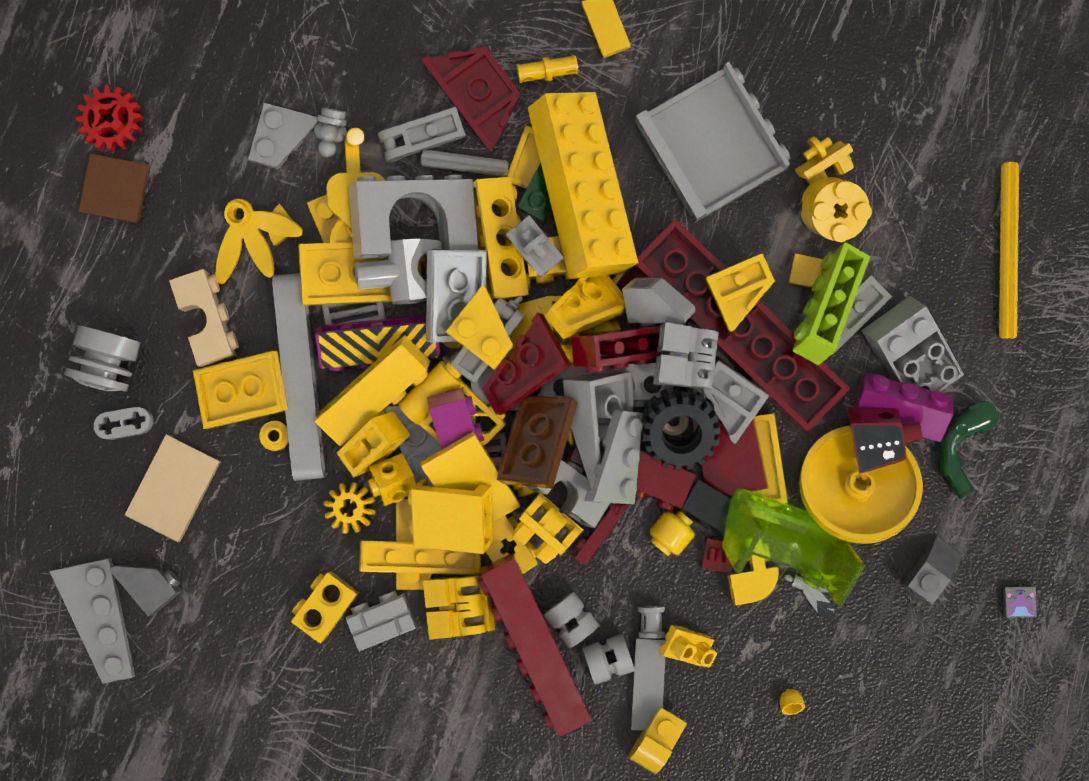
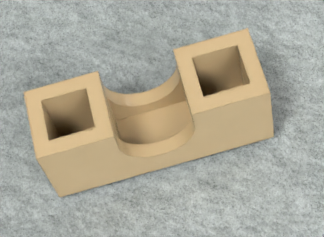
(215, 341)

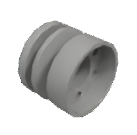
(102, 359)

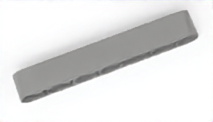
(298, 378)

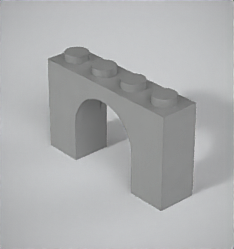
(448, 199)

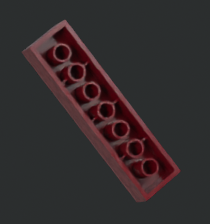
(758, 345)

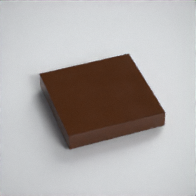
(114, 188)

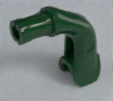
(976, 418)

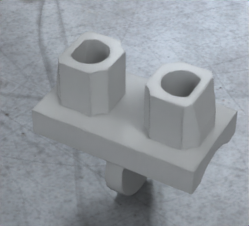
(534, 246)

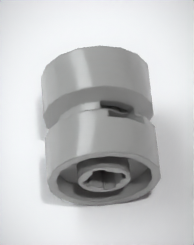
(563, 612)
(597, 661)

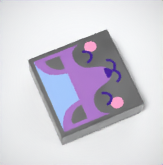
(1019, 601)

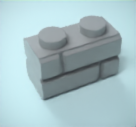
(381, 621)

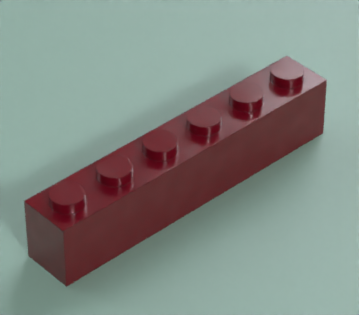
(535, 645)

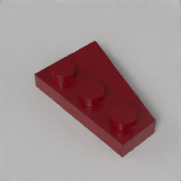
(527, 368)

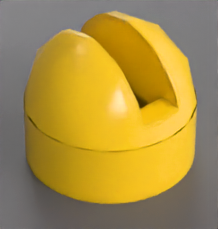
(791, 702)

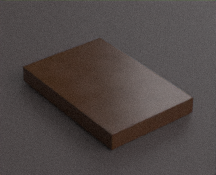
(537, 441)

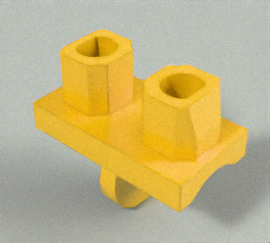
(835, 155)
(688, 646)

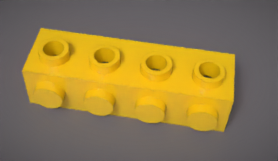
(373, 390)

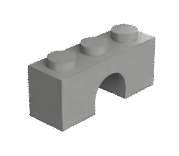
(576, 484)

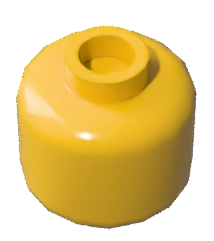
(672, 532)

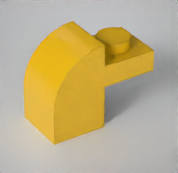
(753, 584)
(658, 740)

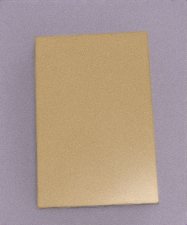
(172, 488)

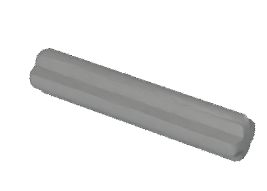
(464, 163)

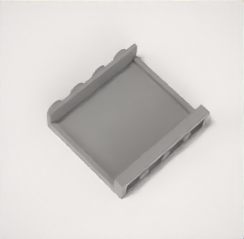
(713, 142)

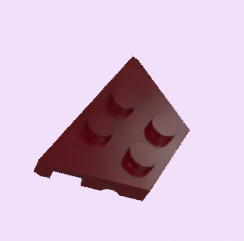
(477, 90)

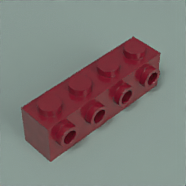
(616, 347)

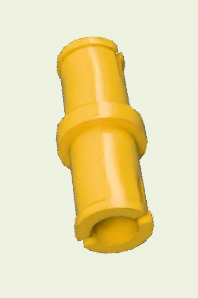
(547, 69)

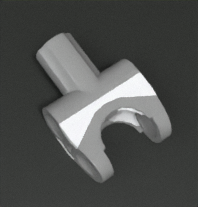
(398, 271)

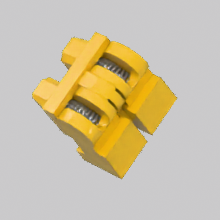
(550, 525)
(461, 607)

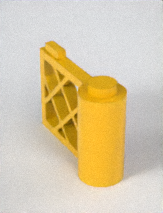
(439, 380)

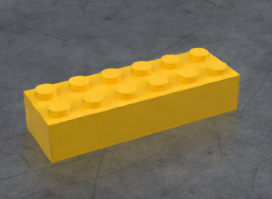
(582, 184)

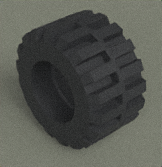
(686, 450)

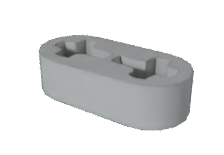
(121, 416)

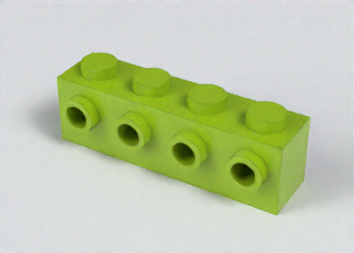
(831, 303)

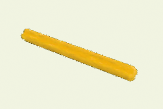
(1009, 250)

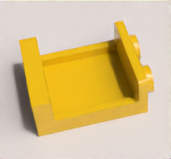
(451, 518)

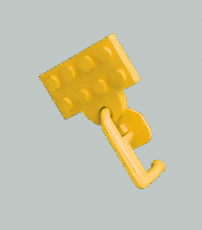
(329, 268)

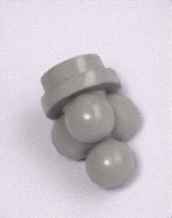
(330, 129)

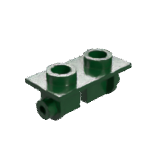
(536, 197)

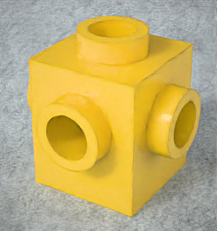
(391, 479)

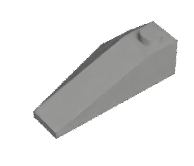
(597, 399)

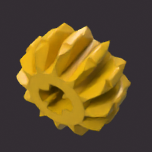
(359, 512)

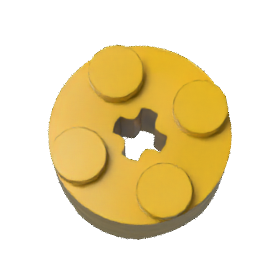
(850, 213)

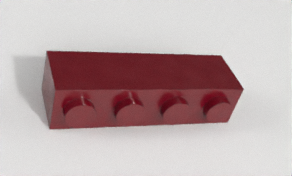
(655, 480)

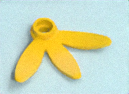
(248, 229)

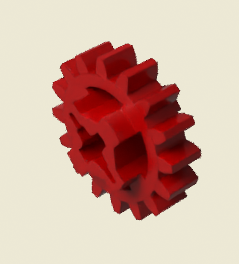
(118, 109)

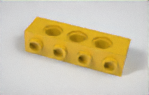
(504, 195)

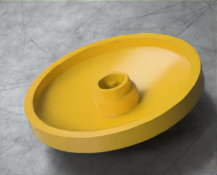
(857, 505)

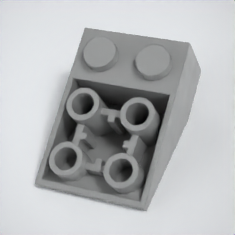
(913, 347)

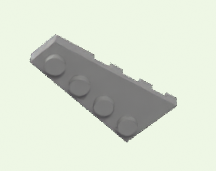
(97, 613)

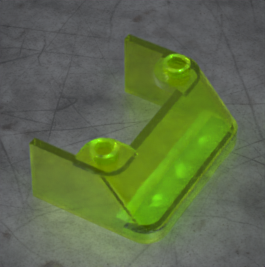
(792, 539)

